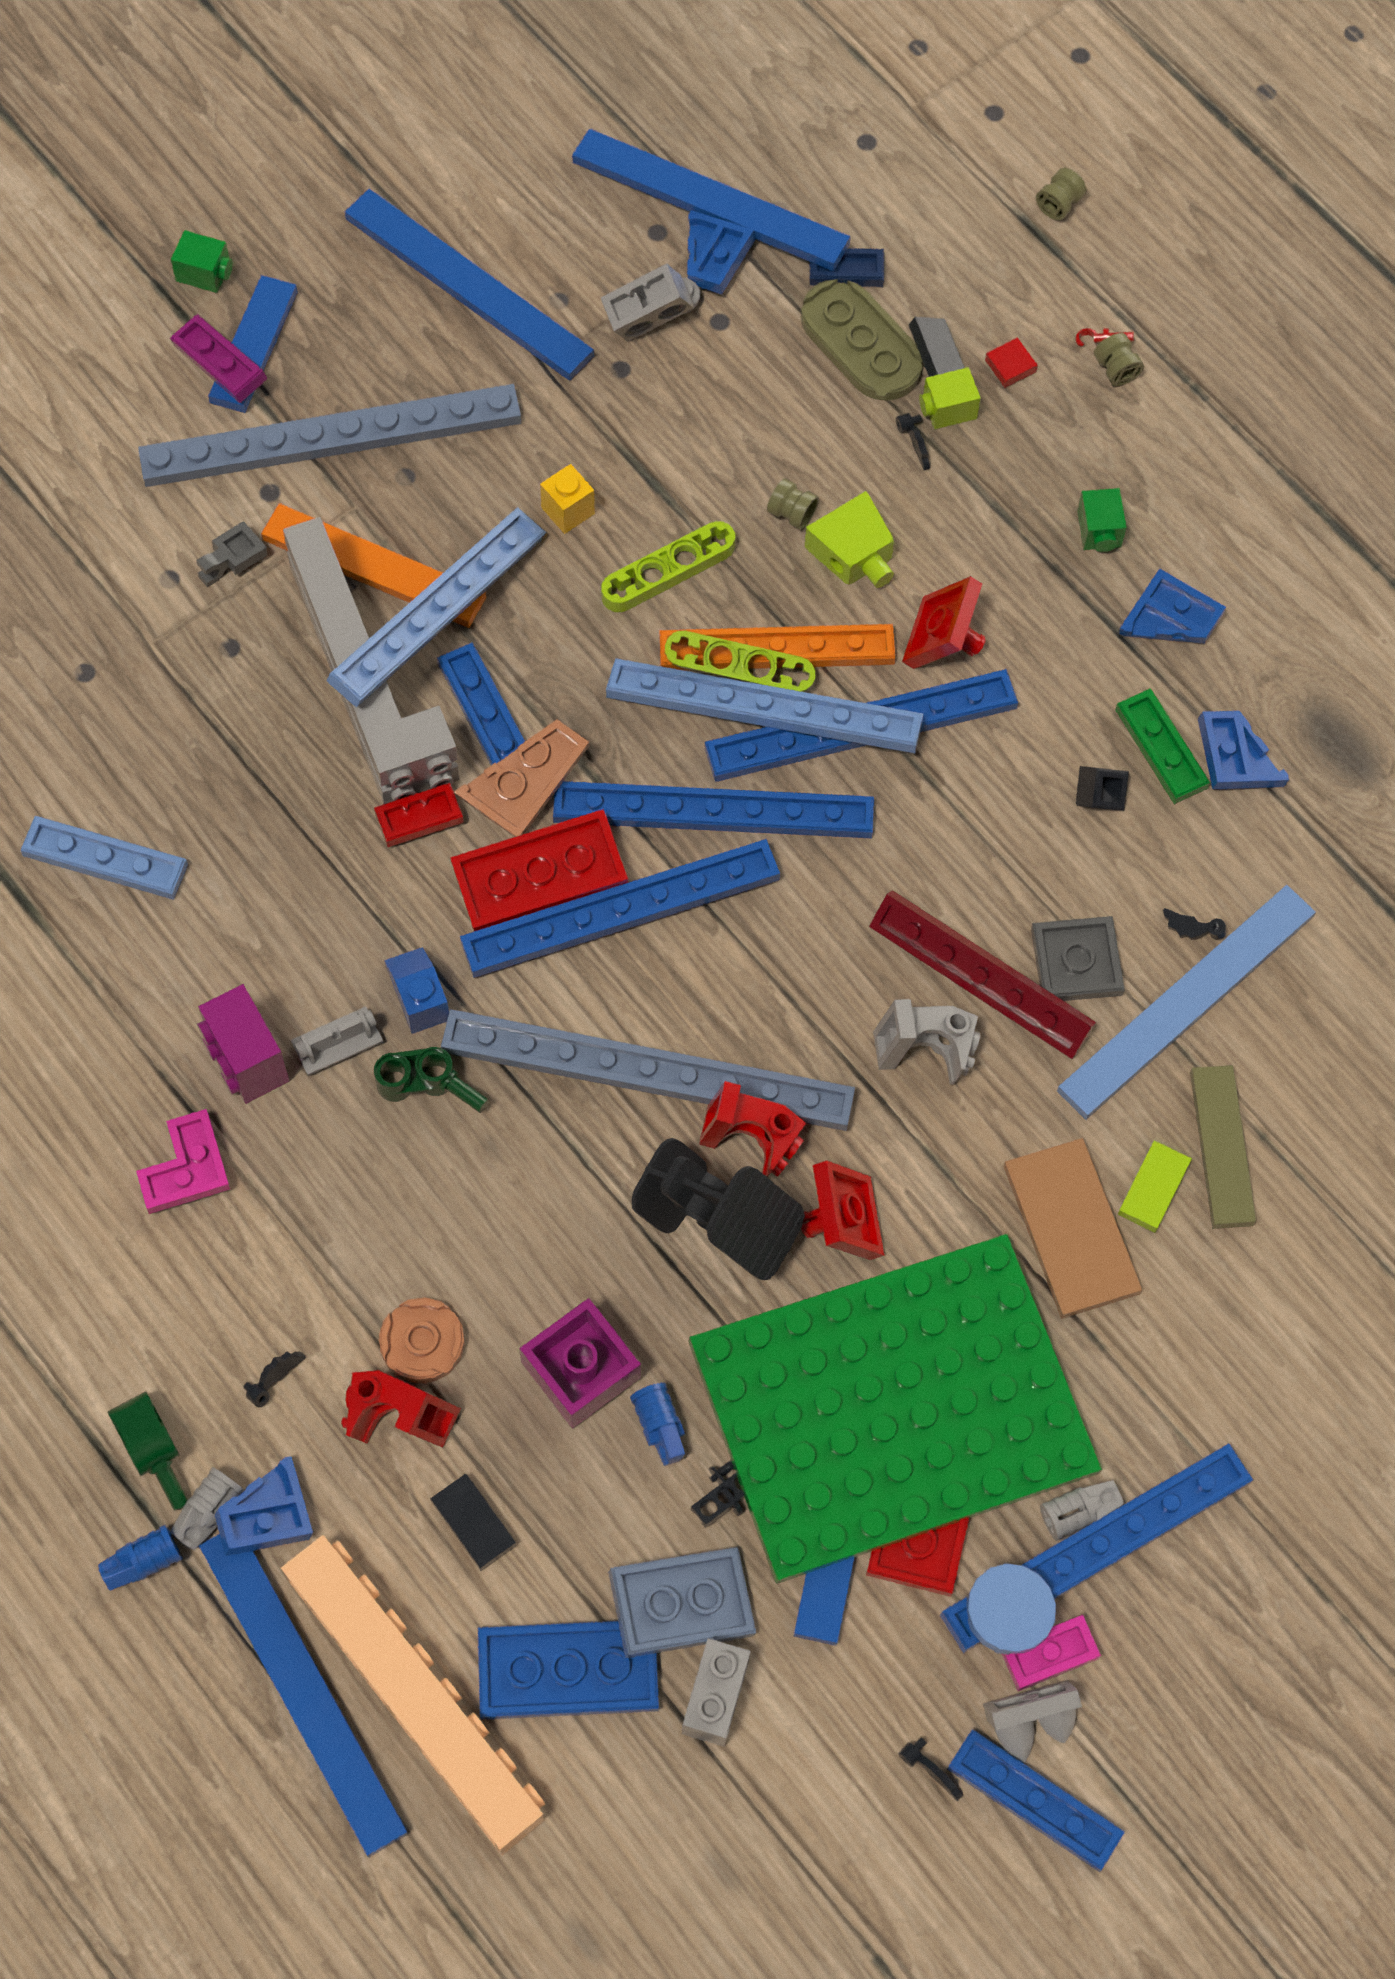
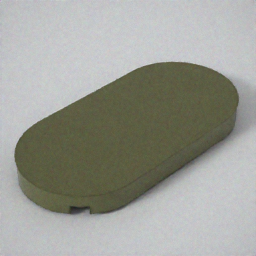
(861, 340)

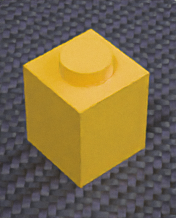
(567, 498)

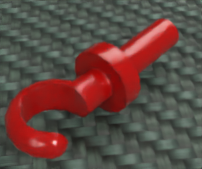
(1098, 337)

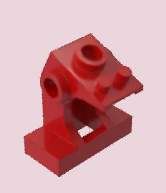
(741, 1113)
(418, 1411)

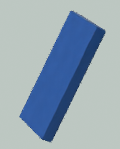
(562, 1672)

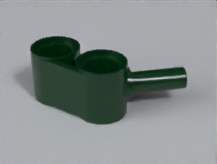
(413, 1067)
(148, 1444)

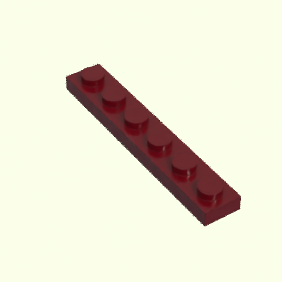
(982, 974)

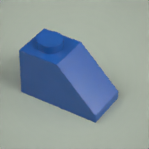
(418, 990)

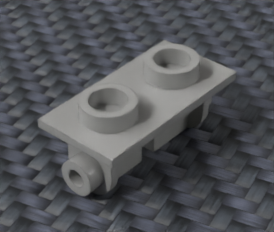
(337, 1040)

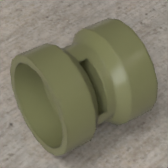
(1064, 190)
(1119, 360)
(792, 504)

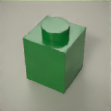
(201, 261)
(1101, 519)

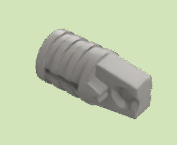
(1091, 1502)
(198, 1515)

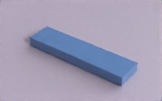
(104, 857)

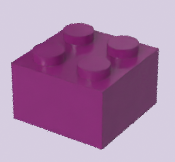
(242, 1045)
(580, 1363)

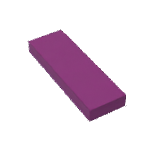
(218, 358)

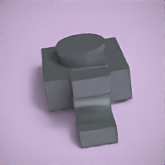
(233, 550)

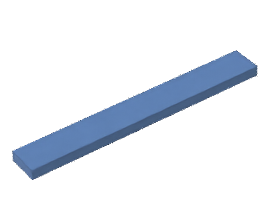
(435, 607)
(764, 705)
(1185, 1002)

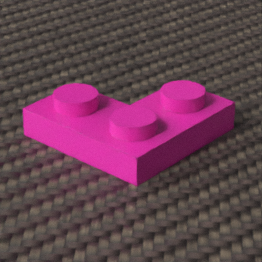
(194, 1173)
(1064, 1649)

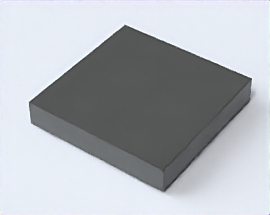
(1078, 958)

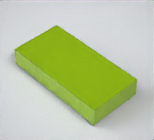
(1154, 1186)

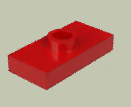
(418, 815)

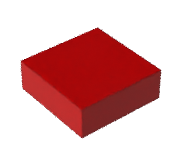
(1011, 362)

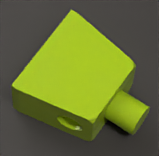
(853, 542)

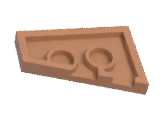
(525, 780)

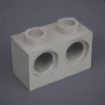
(647, 302)
(715, 1692)

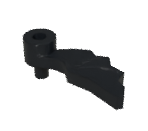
(906, 423)
(1189, 926)
(274, 1372)
(911, 1755)

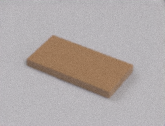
(1072, 1228)

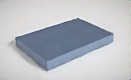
(681, 1602)

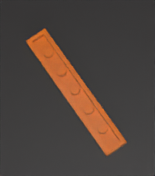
(368, 561)
(819, 644)

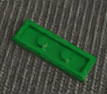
(1162, 746)

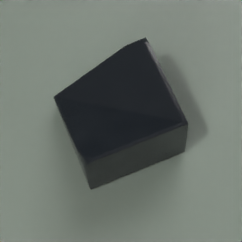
(1102, 788)

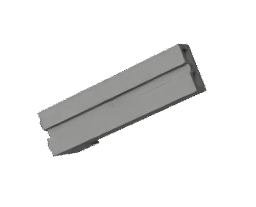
(401, 752)

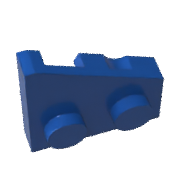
(715, 250)
(1172, 612)
(1236, 754)
(266, 1513)

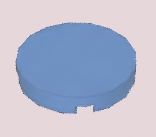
(1010, 1609)

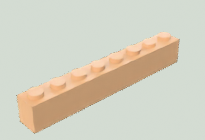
(413, 1694)

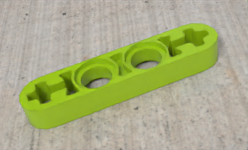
(664, 561)
(741, 655)

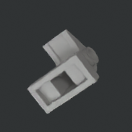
(915, 1026)

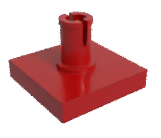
(944, 624)
(845, 1211)

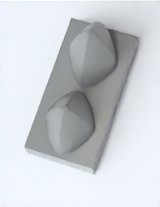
(1014, 1716)

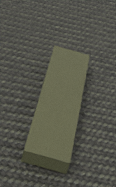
(1222, 1147)

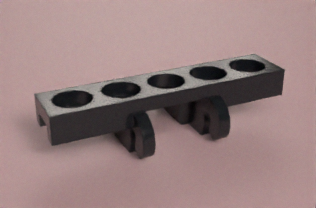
(722, 1490)

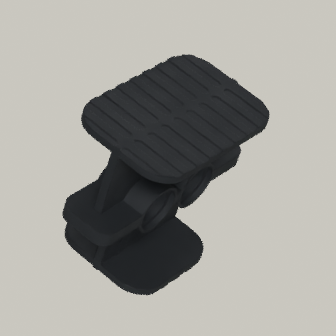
(745, 1220)

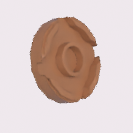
(421, 1340)

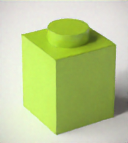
(950, 398)

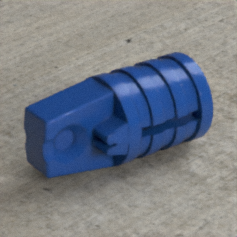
(659, 1421)
(140, 1558)

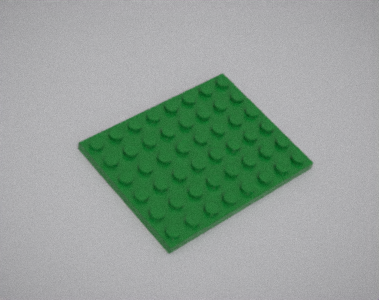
(892, 1407)

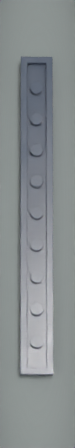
(329, 435)
(639, 1067)

